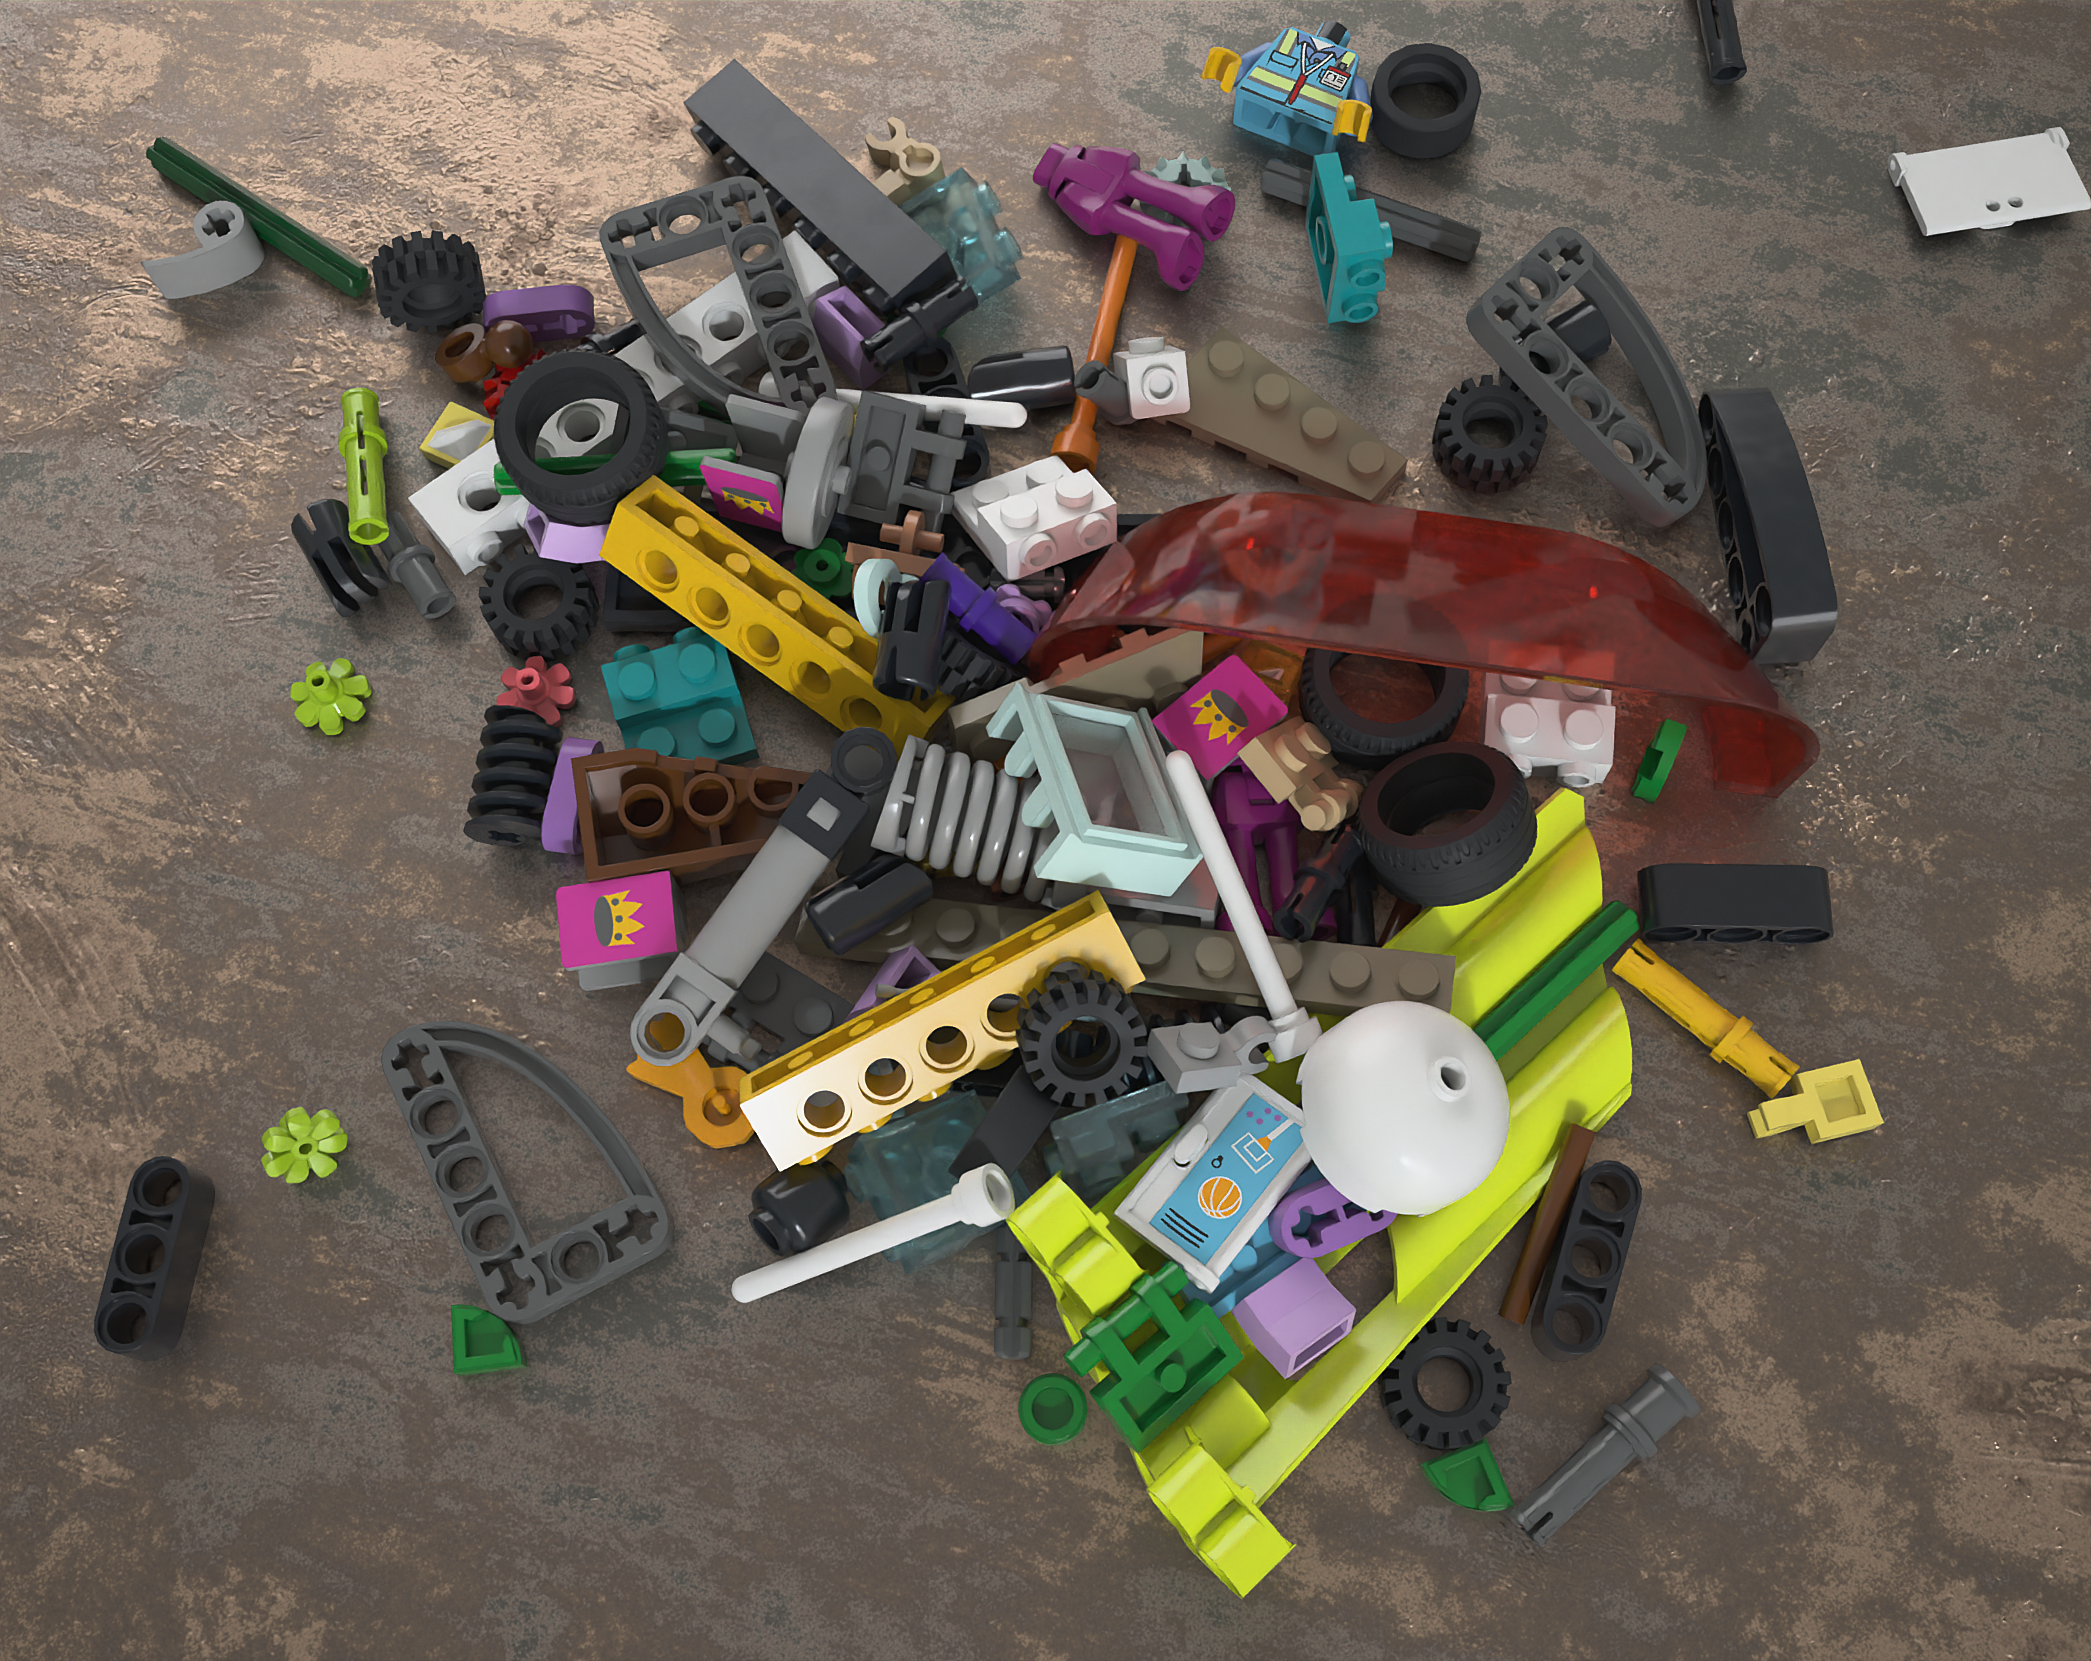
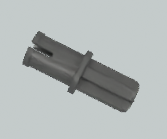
(414, 567)

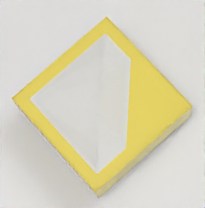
(456, 435)

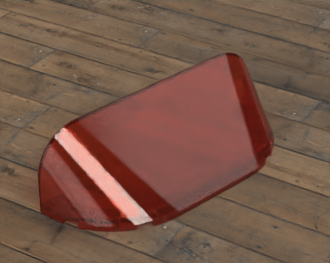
(1439, 596)

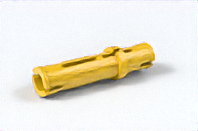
(1706, 1019)

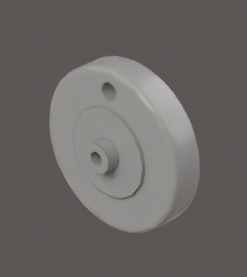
(817, 472)

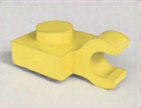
(1824, 1100)

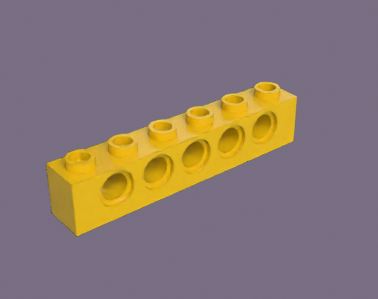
(761, 613)
(899, 1030)

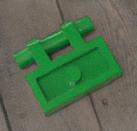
(1166, 1371)

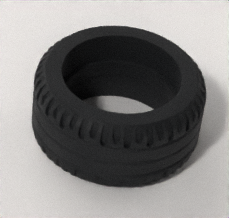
(549, 387)
(1371, 742)
(1455, 864)

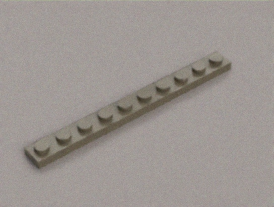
(1174, 958)

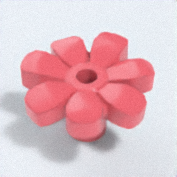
(539, 689)

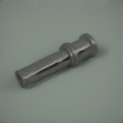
(1627, 1434)

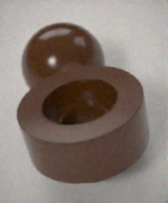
(472, 351)

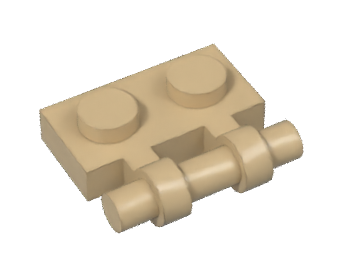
(1297, 766)

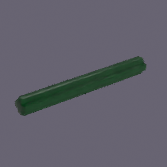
(264, 218)

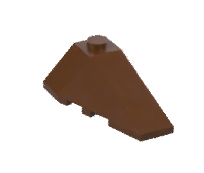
(675, 813)

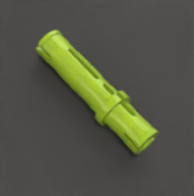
(366, 512)

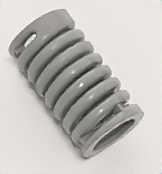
(968, 809)

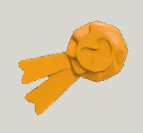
(708, 1093)

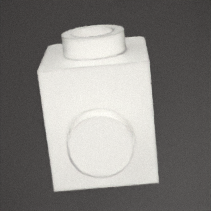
(1153, 378)

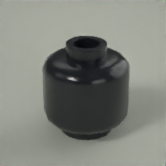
(800, 1207)

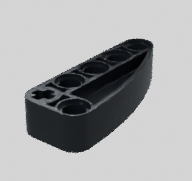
(1766, 528)

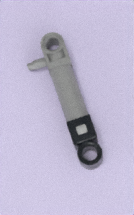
(760, 904)

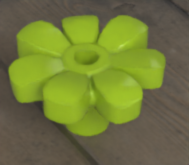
(330, 696)
(303, 1144)

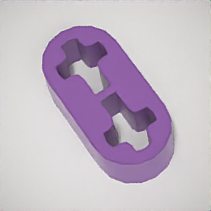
(546, 311)
(561, 819)
(1326, 1235)

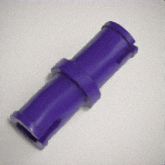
(982, 612)

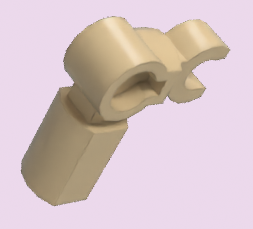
(912, 163)

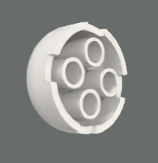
(1403, 1108)

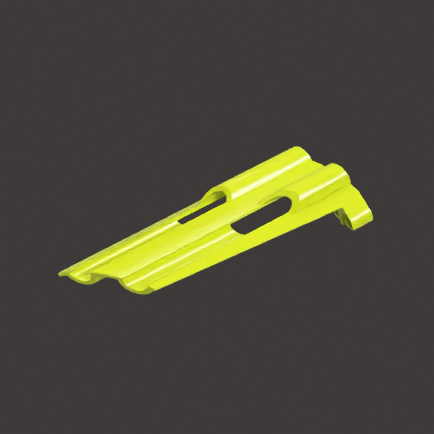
(1254, 1424)

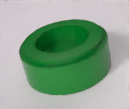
(1052, 1409)

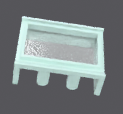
(1103, 788)

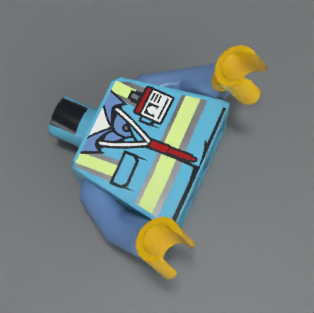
(1297, 88)

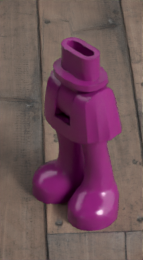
(1101, 184)
(1252, 818)

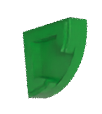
(1658, 760)
(483, 1342)
(1469, 1478)

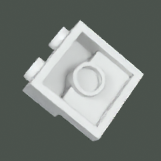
(1036, 516)
(1549, 727)

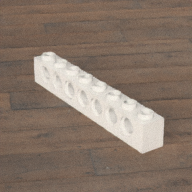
(455, 499)

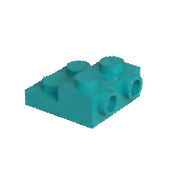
(1345, 243)
(681, 699)

